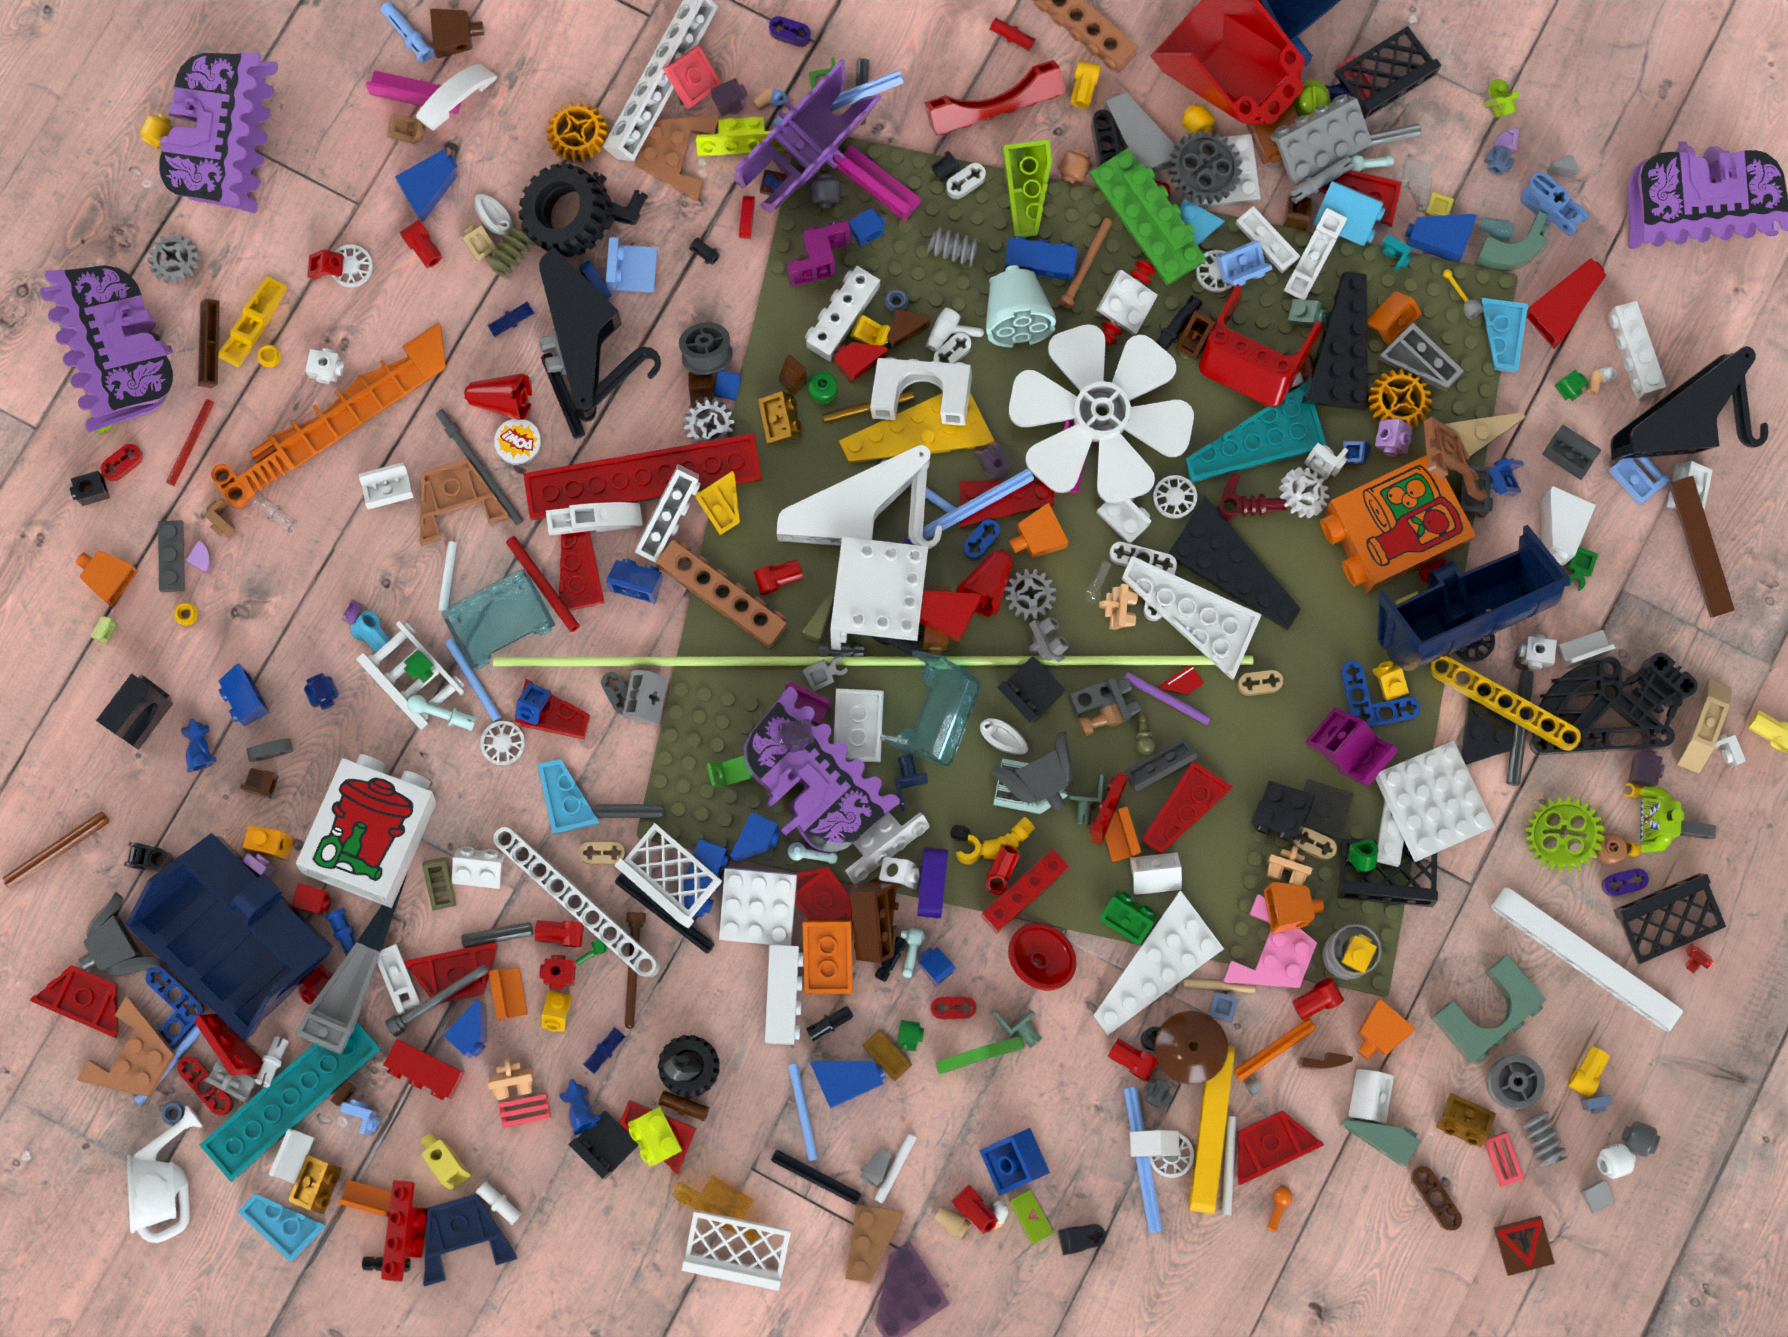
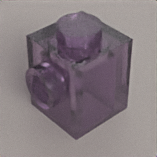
(729, 97)
(993, 460)
(795, 735)
(1646, 768)

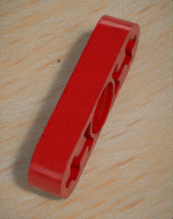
(198, 1067)

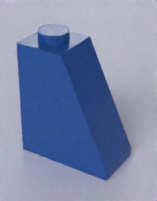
(427, 182)
(1441, 235)
(847, 1079)

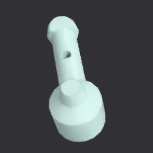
(1361, 163)
(797, 852)
(914, 937)

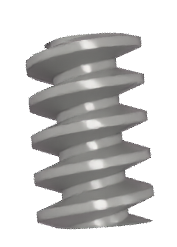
(953, 246)
(1544, 1139)

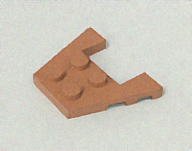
(666, 149)
(1446, 449)
(451, 489)
(141, 1060)

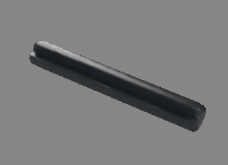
(564, 400)
(815, 1177)

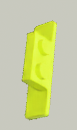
(734, 137)

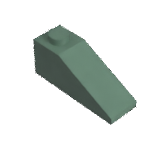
(1391, 1141)

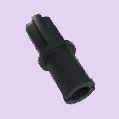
(829, 1023)

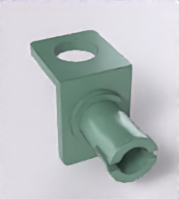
(1085, 803)
(1022, 1026)

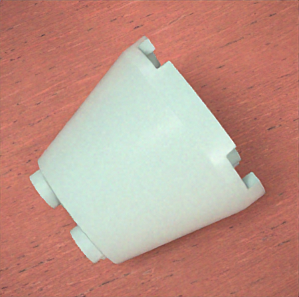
(1018, 309)

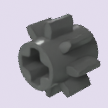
(1158, 1093)

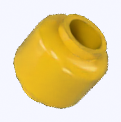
(1198, 118)
(154, 129)

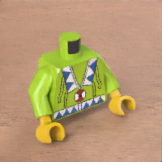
(1658, 819)

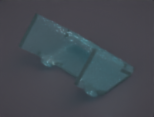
(943, 713)

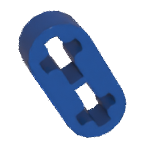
(593, 277)
(977, 536)

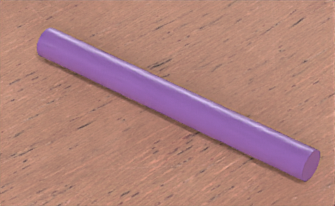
(1168, 699)

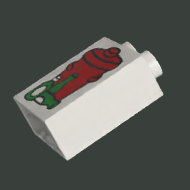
(367, 830)

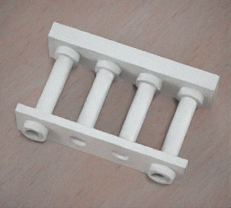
(388, 679)

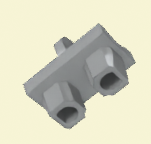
(549, 343)
(1044, 641)
(237, 1086)

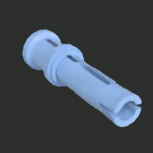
(412, 38)

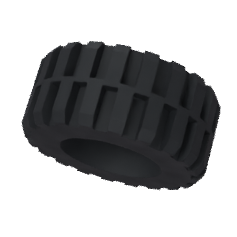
(543, 195)

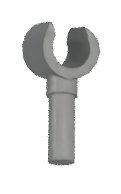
(1254, 1085)

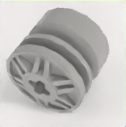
(1337, 944)

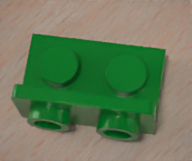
(1128, 917)

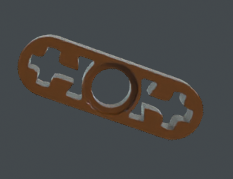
(1441, 1217)

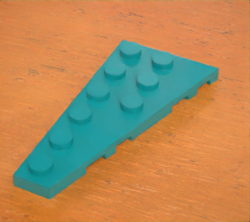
(1262, 439)

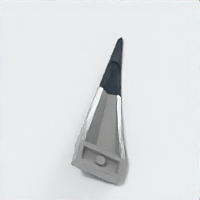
(338, 1005)

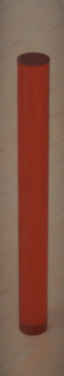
(190, 442)

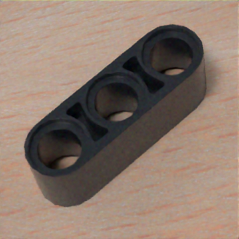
(1104, 134)

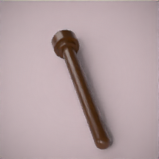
(636, 922)

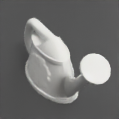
(156, 1184)

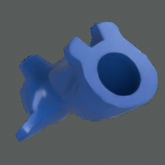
(197, 751)
(580, 1112)

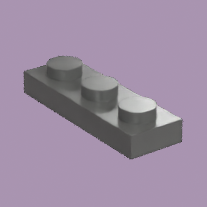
(171, 556)
(1160, 764)

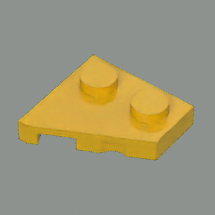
(721, 503)

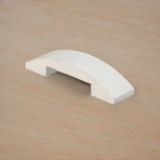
(452, 92)
(1315, 254)

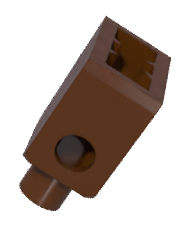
(453, 31)

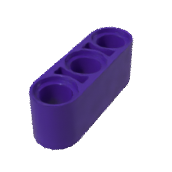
(932, 882)

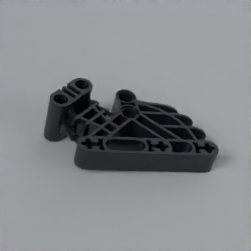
(1658, 688)

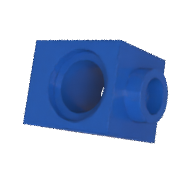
(867, 227)

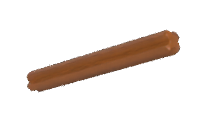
(55, 850)

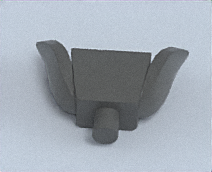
(1042, 778)
(112, 945)

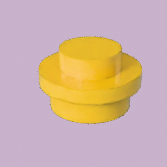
(269, 356)

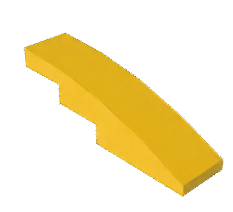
(253, 321)

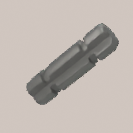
(846, 650)

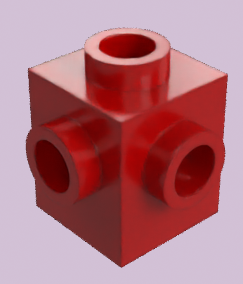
(566, 975)

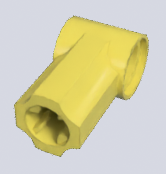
(1771, 730)

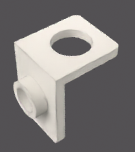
(907, 874)

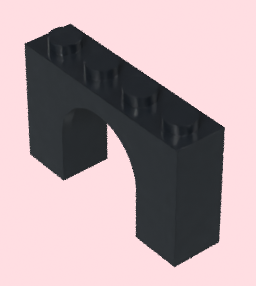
(135, 710)

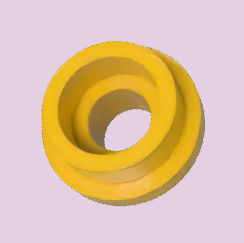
(180, 609)

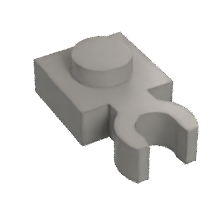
(820, 674)

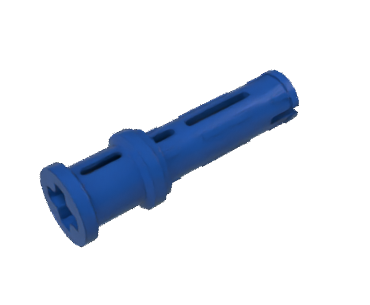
(342, 929)

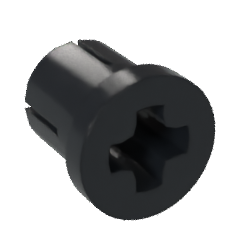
(945, 166)

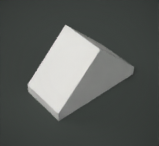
(1154, 1143)

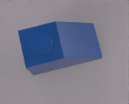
(936, 965)

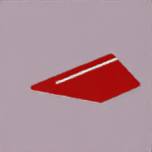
(1183, 682)

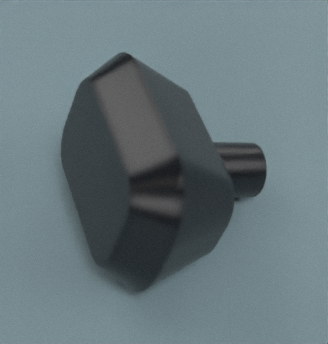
(960, 832)

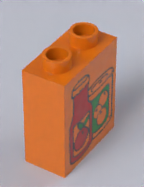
(1396, 525)

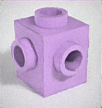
(1393, 437)

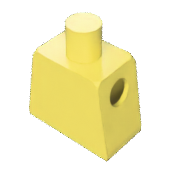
(448, 1168)

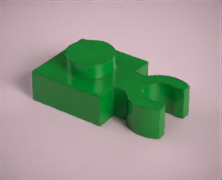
(1582, 565)

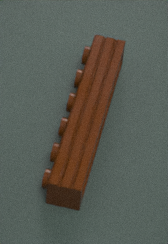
(208, 343)

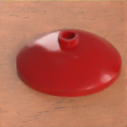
(1049, 950)

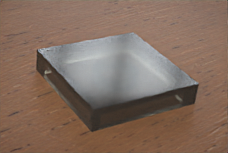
(1328, 809)

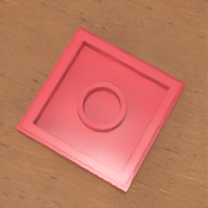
(692, 76)

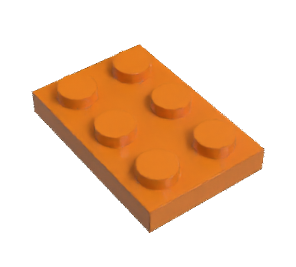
(828, 957)

